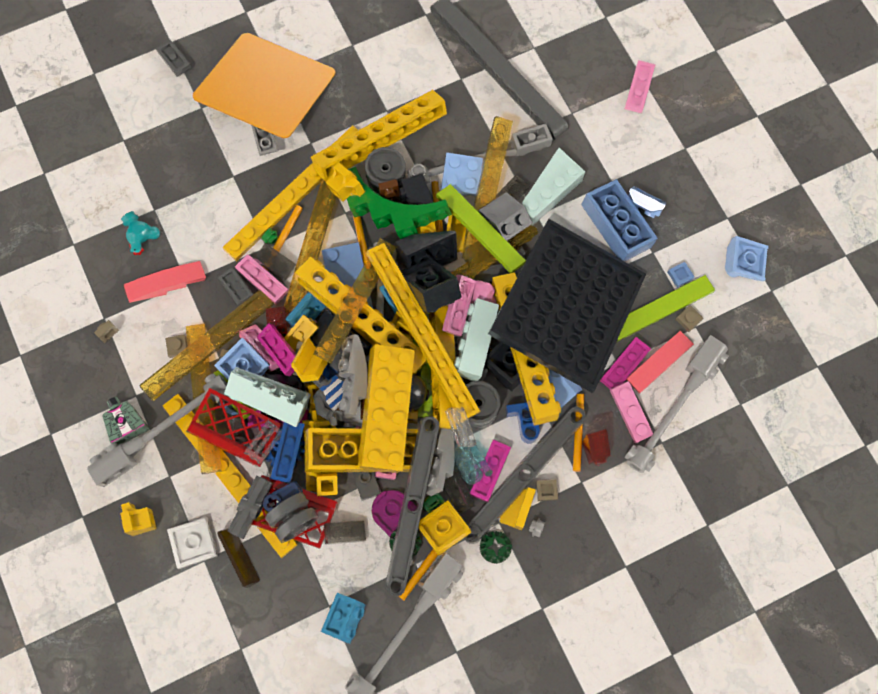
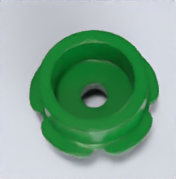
(270, 236)

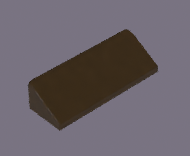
(239, 558)

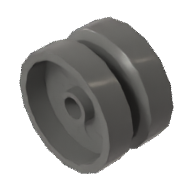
(383, 166)
(489, 403)
(291, 517)

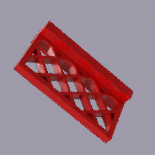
(221, 441)
(318, 502)

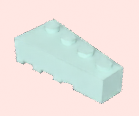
(553, 185)
(475, 339)
(267, 396)

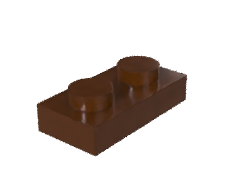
(389, 190)

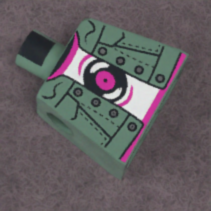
(123, 422)

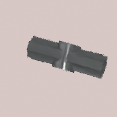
(250, 507)

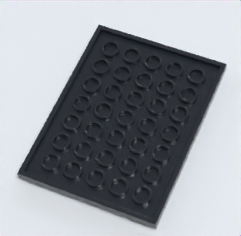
(568, 305)

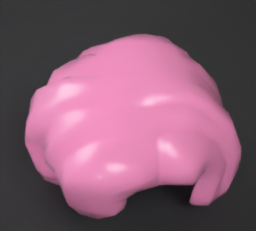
(483, 291)

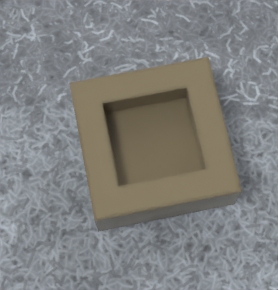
(689, 318)
(106, 331)
(175, 345)
(547, 490)

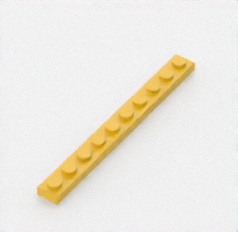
(276, 209)
(422, 330)
(230, 475)

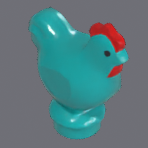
(138, 232)

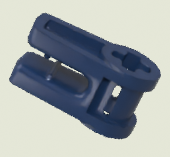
(282, 494)

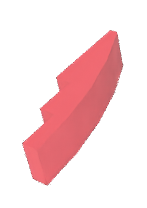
(164, 281)
(659, 362)

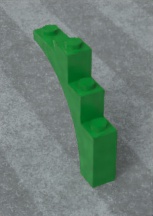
(403, 216)

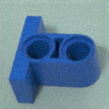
(524, 423)

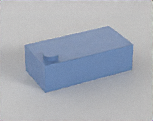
(619, 221)
(346, 264)

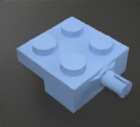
(462, 173)

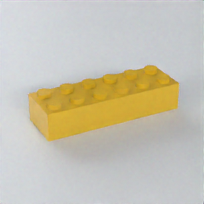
(386, 409)
(339, 450)

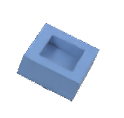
(680, 274)

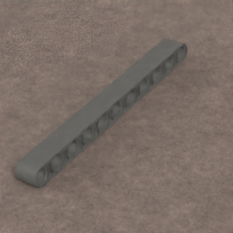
(498, 67)

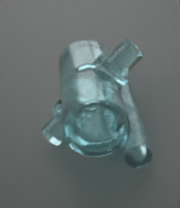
(471, 464)

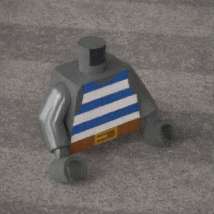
(328, 398)

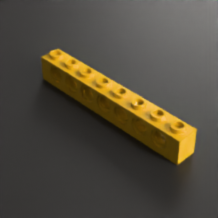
(380, 134)
(314, 268)
(539, 412)

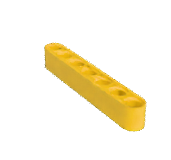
(439, 398)

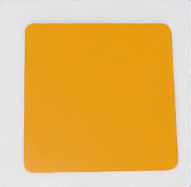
(264, 85)

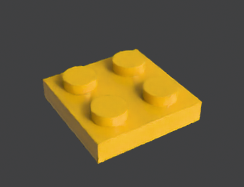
(443, 528)

